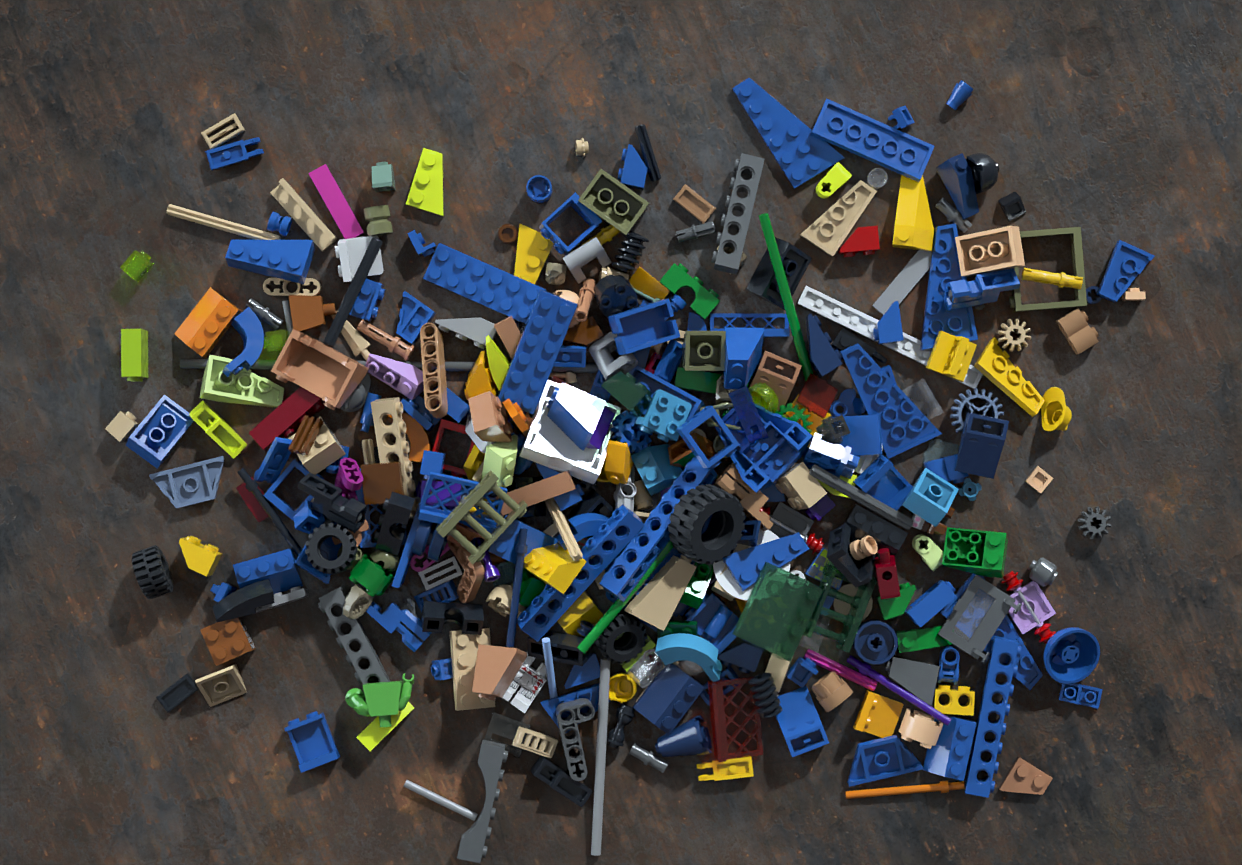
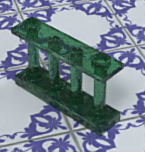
(850, 621)

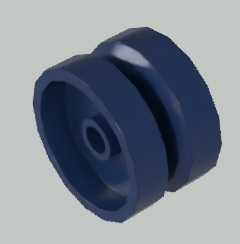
(428, 536)
(886, 645)

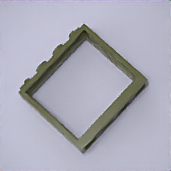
(1078, 270)

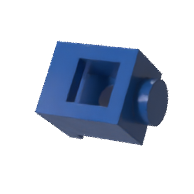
(308, 518)

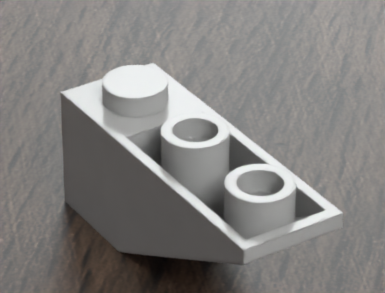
(471, 328)

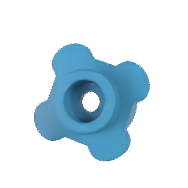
(970, 494)

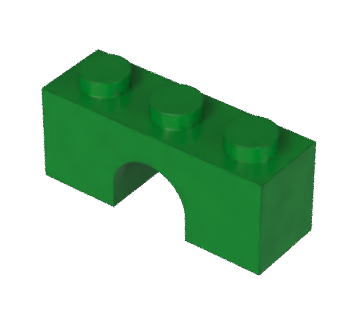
(678, 278)

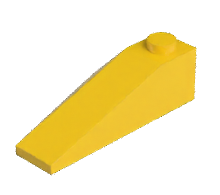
(913, 217)

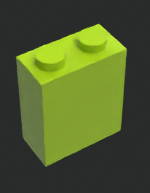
(134, 354)

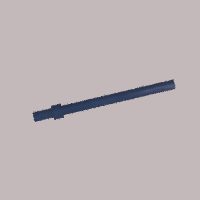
(521, 550)

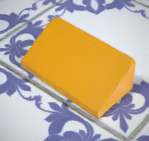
(648, 285)

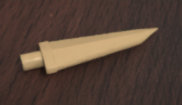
(355, 340)

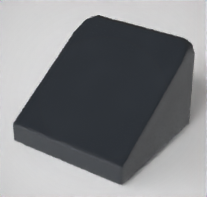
(1012, 206)

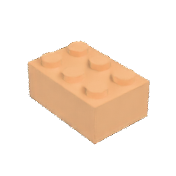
(990, 251)

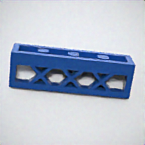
(783, 333)

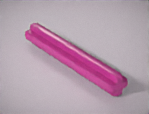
(841, 670)

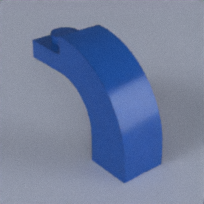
(252, 334)
(584, 526)

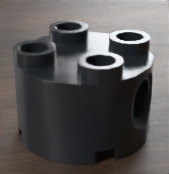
(615, 295)

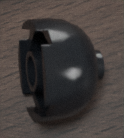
(984, 171)

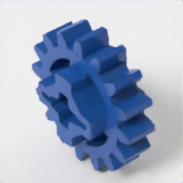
(630, 432)

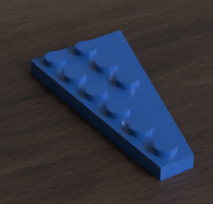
(901, 421)

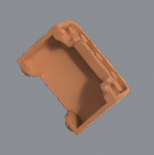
(318, 369)

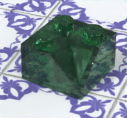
(631, 395)

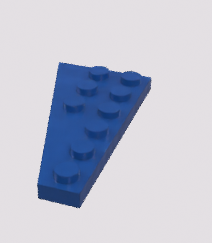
(786, 136)
(945, 269)
(1027, 671)

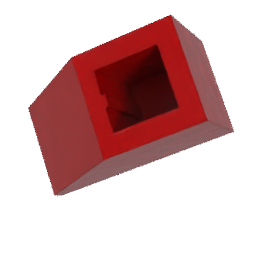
(862, 240)

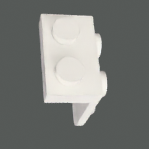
(351, 253)

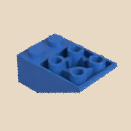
(800, 722)

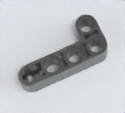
(574, 740)

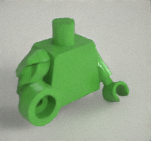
(381, 699)

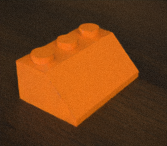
(207, 322)

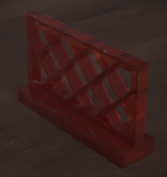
(719, 725)

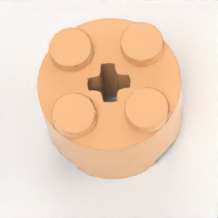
(921, 728)

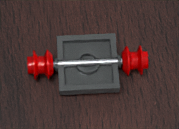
(789, 522)

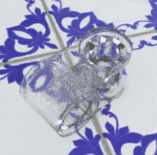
(646, 668)

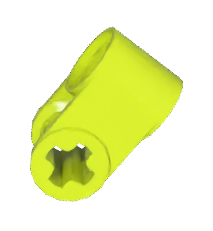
(835, 179)

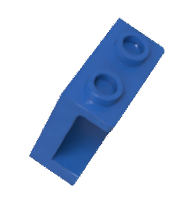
(884, 483)
(704, 615)
(312, 741)

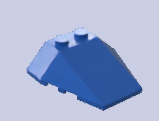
(768, 458)

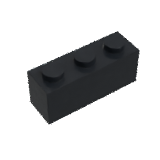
(563, 648)

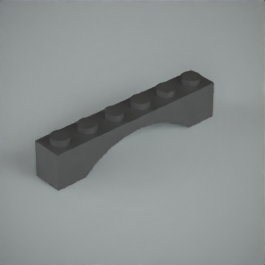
(473, 840)

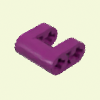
(349, 478)

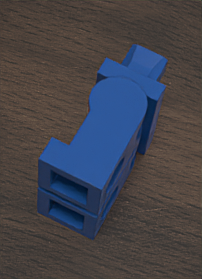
(830, 457)

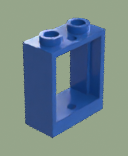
(588, 216)
(694, 422)
(279, 502)
(930, 602)

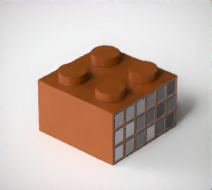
(227, 640)

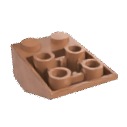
(778, 374)

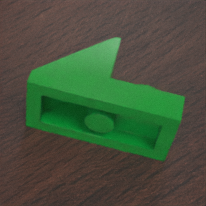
(530, 588)

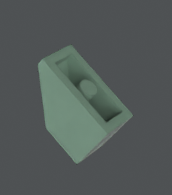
(383, 177)

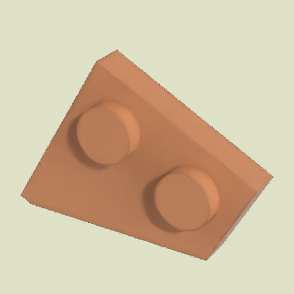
(1025, 779)

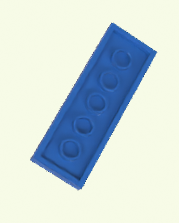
(872, 140)
(482, 283)
(537, 351)

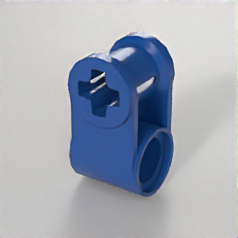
(948, 667)

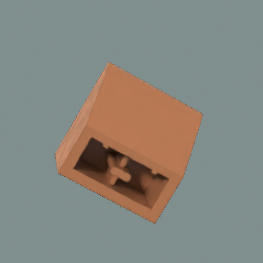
(490, 418)

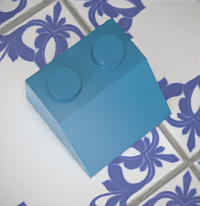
(655, 468)
(930, 497)

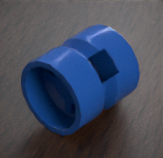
(539, 189)

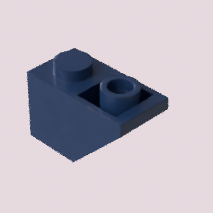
(741, 655)

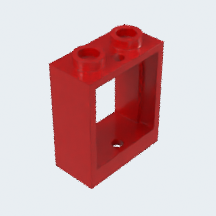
(458, 472)

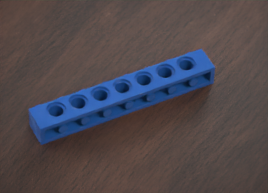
(656, 539)
(604, 555)
(985, 786)

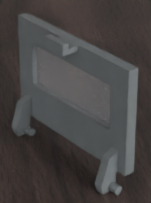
(977, 617)

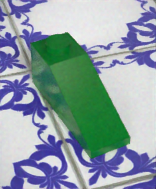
(920, 639)

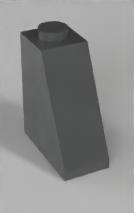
(915, 676)

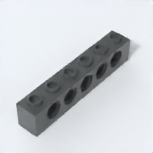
(745, 165)
(326, 605)

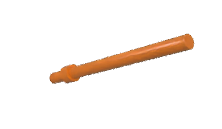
(943, 787)

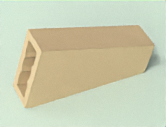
(662, 593)

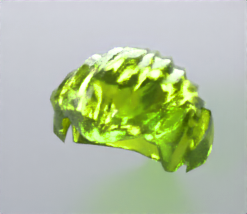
(764, 396)

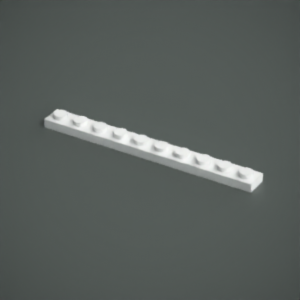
(865, 324)

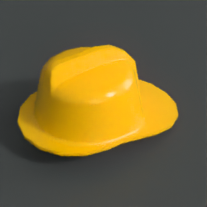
(1054, 410)

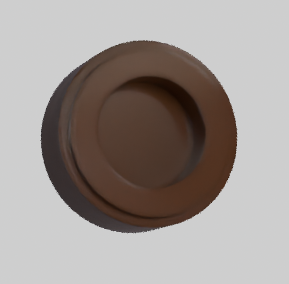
(507, 233)

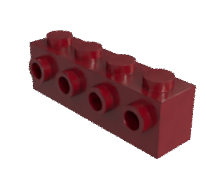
(287, 417)

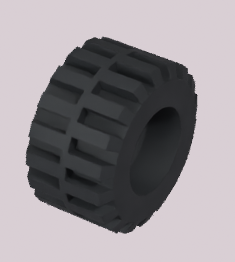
(317, 538)
(152, 572)
(628, 645)

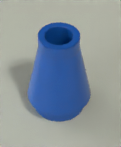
(959, 94)

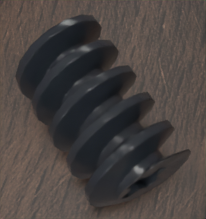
(629, 252)
(766, 694)

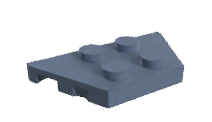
(190, 482)

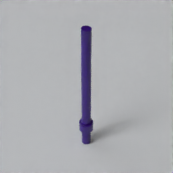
(865, 669)

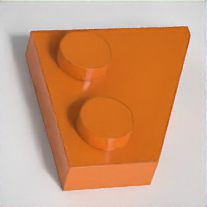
(516, 414)

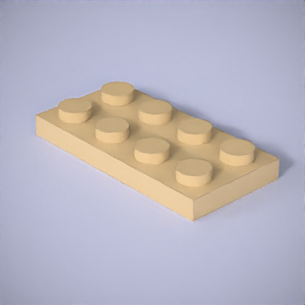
(464, 657)

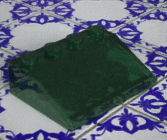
(777, 612)

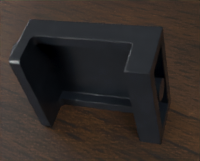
(839, 554)

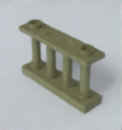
(462, 513)

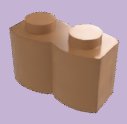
(1077, 331)

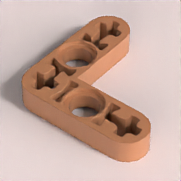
(472, 575)

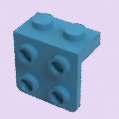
(664, 416)

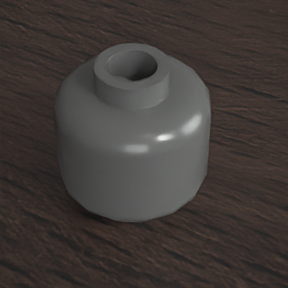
(1042, 572)

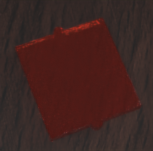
(817, 396)

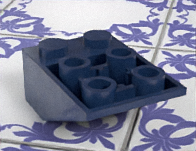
(820, 352)
(981, 445)

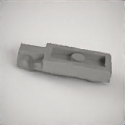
(279, 599)

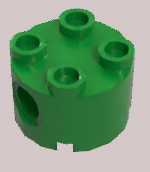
(371, 575)

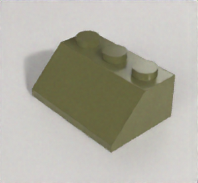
(613, 202)

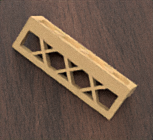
(303, 215)

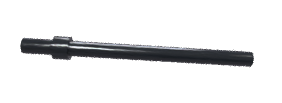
(252, 486)

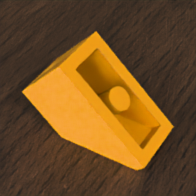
(618, 462)

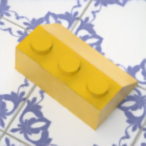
(553, 566)

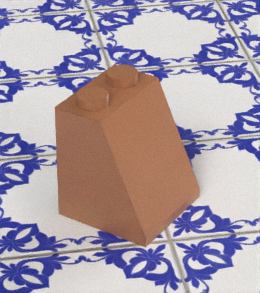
(496, 670)

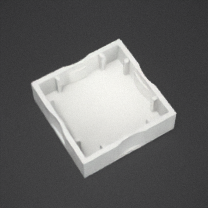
(554, 449)

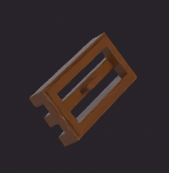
(303, 435)

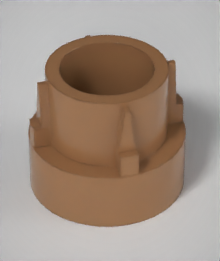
(831, 691)

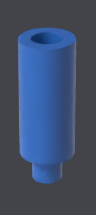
(367, 417)
(717, 623)

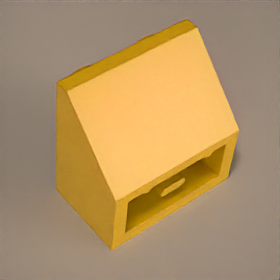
(199, 556)

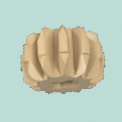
(1009, 339)

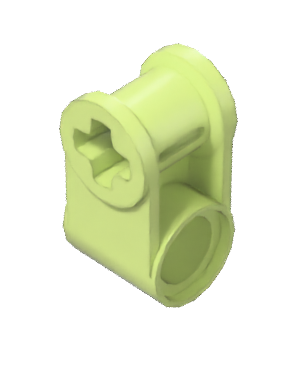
(930, 554)

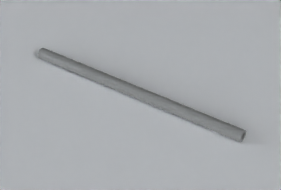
(600, 757)

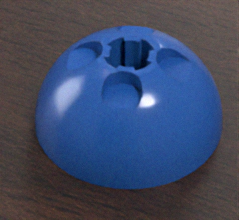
(1071, 655)

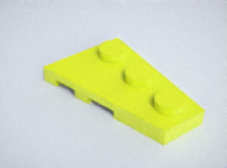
(427, 184)

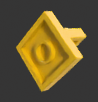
(951, 355)

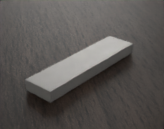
(904, 281)

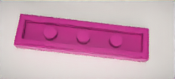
(336, 202)

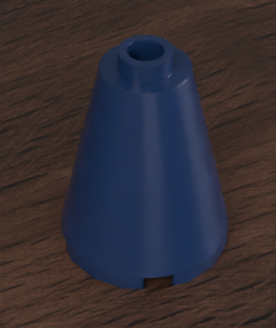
(686, 740)

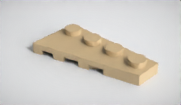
(836, 223)

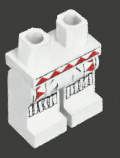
(531, 683)

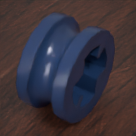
(1089, 300)
(585, 628)

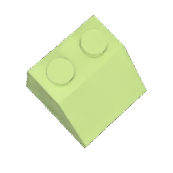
(501, 460)

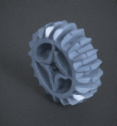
(971, 407)

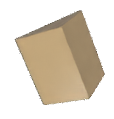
(221, 685)

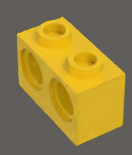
(952, 705)

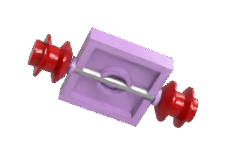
(1034, 608)

